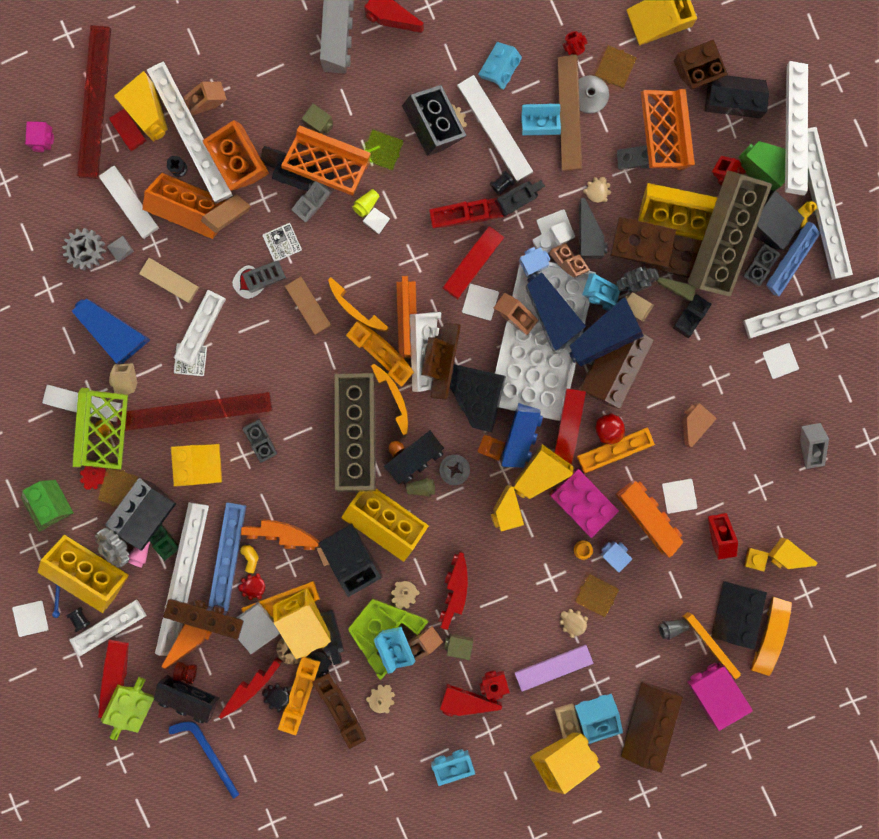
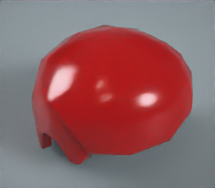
(610, 429)

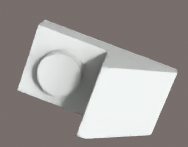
(554, 237)

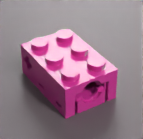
(584, 503)

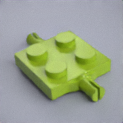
(127, 708)

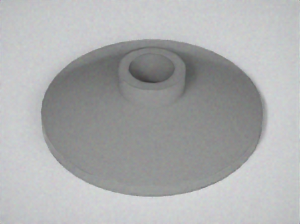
(595, 102)

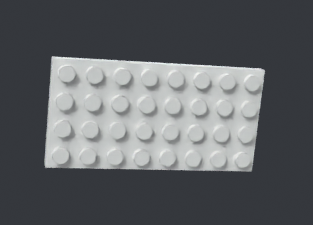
(531, 368)

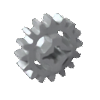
(80, 257)
(112, 547)

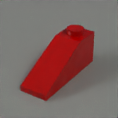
(392, 15)
(463, 702)

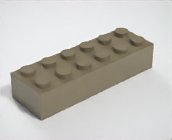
(729, 233)
(355, 433)

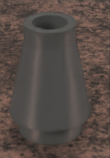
(670, 629)

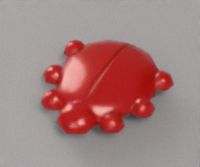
(92, 477)
(252, 586)

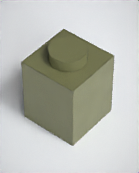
(318, 120)
(458, 646)

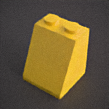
(144, 106)
(196, 464)
(542, 473)
(301, 624)
(566, 763)

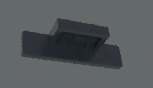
(275, 158)

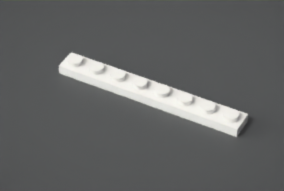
(796, 128)
(189, 132)
(826, 209)
(812, 308)
(183, 572)

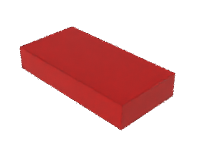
(127, 129)

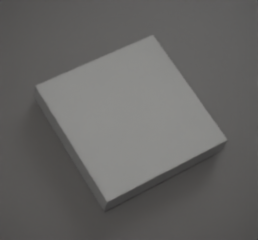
(257, 628)

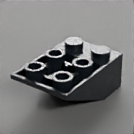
(350, 560)

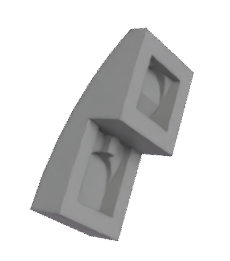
(311, 201)

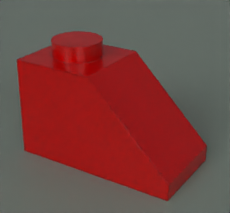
(723, 536)

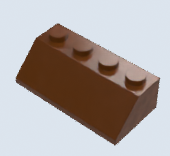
(615, 372)
(651, 727)

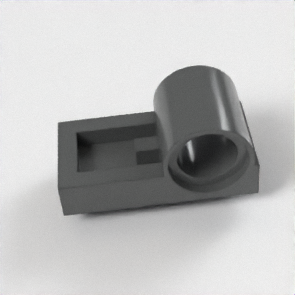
(633, 158)

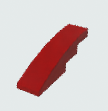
(465, 213)
(473, 262)
(569, 424)
(114, 672)
(247, 691)

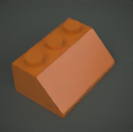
(235, 156)

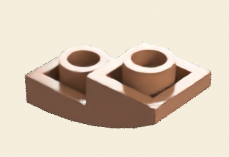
(568, 262)

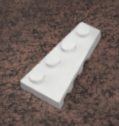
(421, 327)

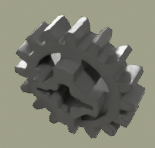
(637, 279)

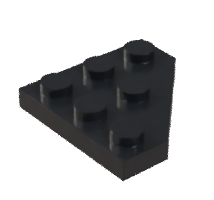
(477, 395)

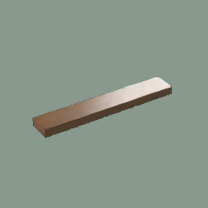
(569, 113)

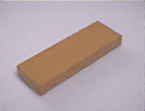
(226, 213)
(308, 305)

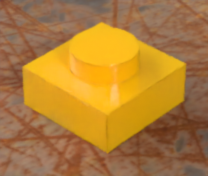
(756, 559)

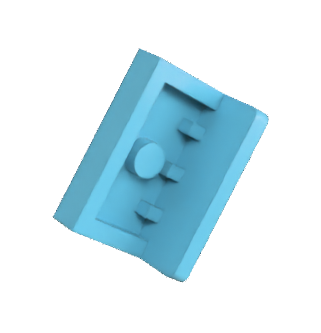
(500, 64)
(541, 119)
(601, 291)
(394, 649)
(452, 767)

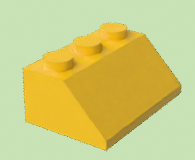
(507, 511)

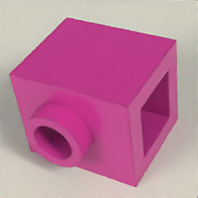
(39, 136)

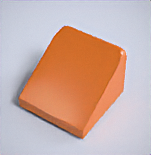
(491, 447)

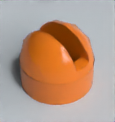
(396, 448)

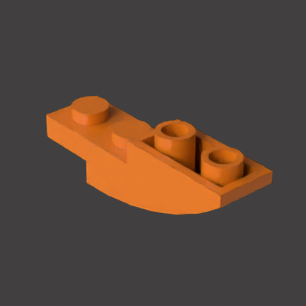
(289, 535)

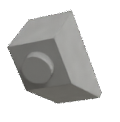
(814, 445)

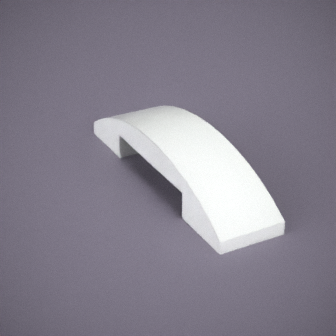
(68, 400)

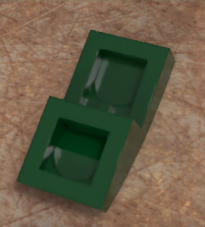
(164, 543)

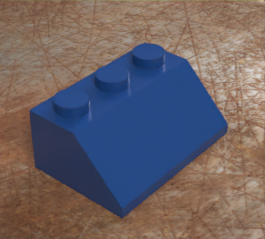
(521, 436)

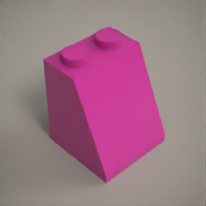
(719, 696)

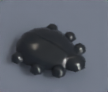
(324, 663)
(276, 697)

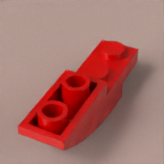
(458, 583)

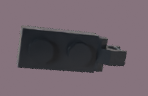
(518, 197)
(336, 646)

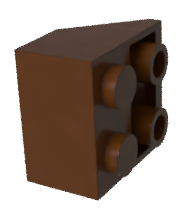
(700, 65)

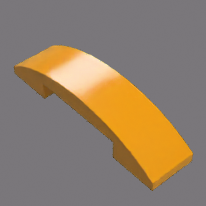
(373, 323)
(382, 351)
(382, 377)
(773, 636)
(299, 695)

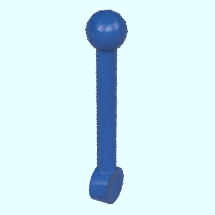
(56, 613)

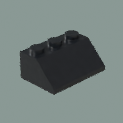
(737, 97)
(433, 119)
(415, 458)
(140, 513)
(739, 615)
(186, 699)

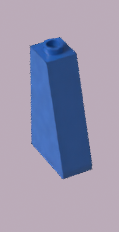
(111, 333)

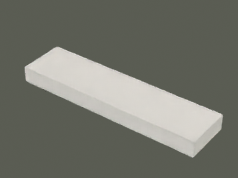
(128, 202)
(199, 328)
(108, 627)

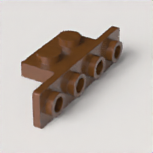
(440, 360)
(204, 617)

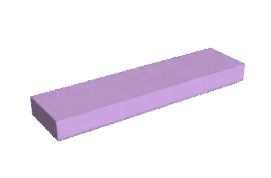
(553, 667)

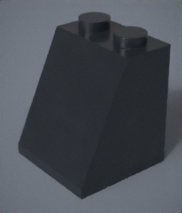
(777, 222)

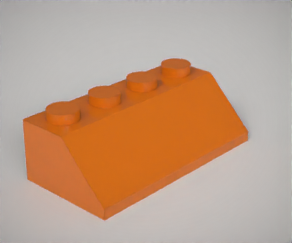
(180, 203)
(649, 518)

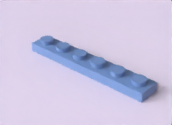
(227, 555)

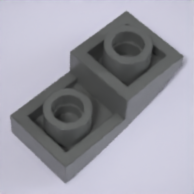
(761, 264)
(259, 440)

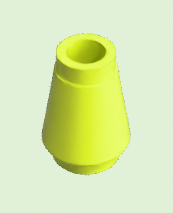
(365, 203)

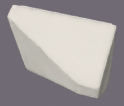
(376, 220)

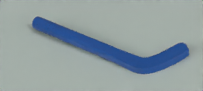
(195, 729)

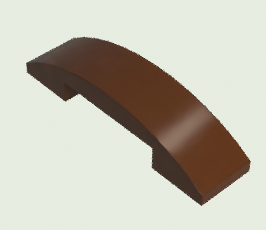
(340, 710)

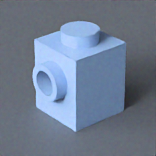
(534, 261)
(616, 555)

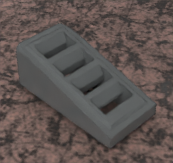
(252, 288)

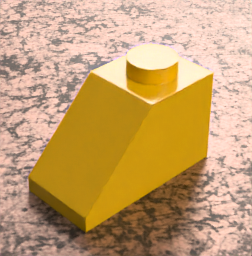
(789, 556)

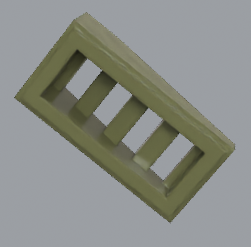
(681, 289)

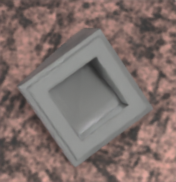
(120, 248)

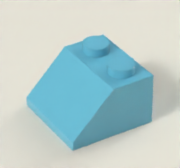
(599, 718)

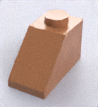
(205, 97)
(516, 313)
(696, 423)
(424, 643)

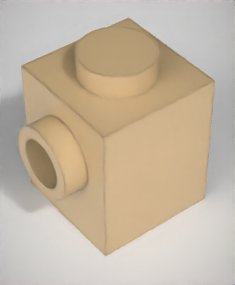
(639, 306)
(123, 378)

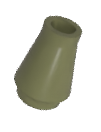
(423, 487)

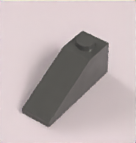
(590, 235)

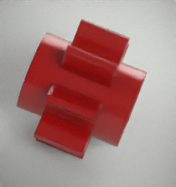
(575, 43)

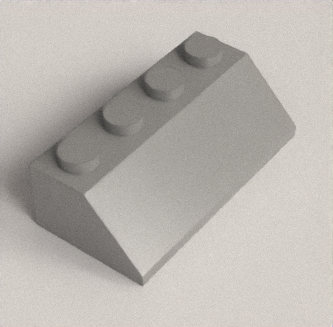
(335, 35)

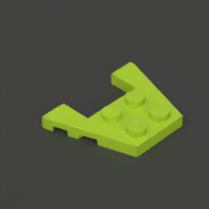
(372, 621)

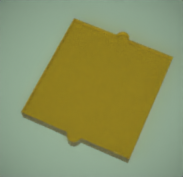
(615, 66)
(116, 486)
(597, 595)

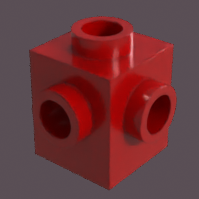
(725, 164)
(497, 691)

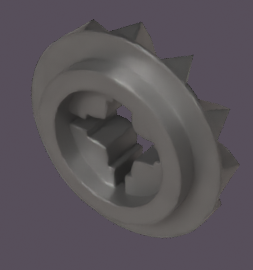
(463, 466)

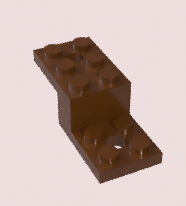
(656, 248)

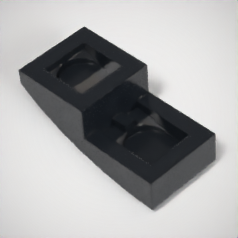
(692, 316)

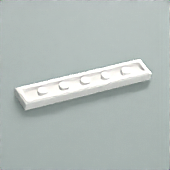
(495, 128)

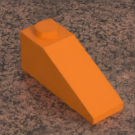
(187, 641)

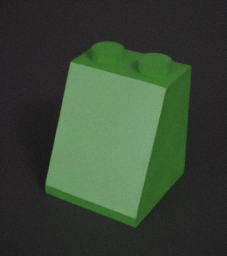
(765, 163)
(46, 503)

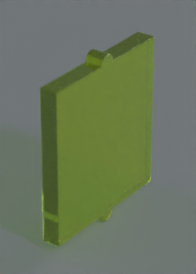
(383, 149)

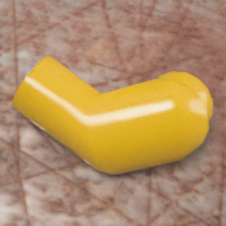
(806, 210)
(251, 556)

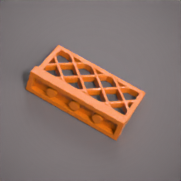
(679, 129)
(332, 149)
(405, 306)

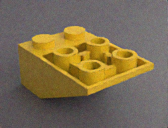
(660, 18)

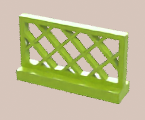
(83, 425)

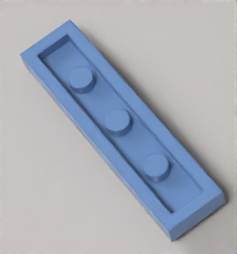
(793, 259)

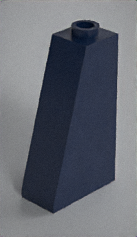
(554, 313)
(607, 334)

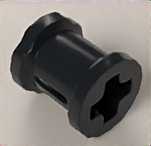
(181, 171)
(496, 184)
(78, 619)

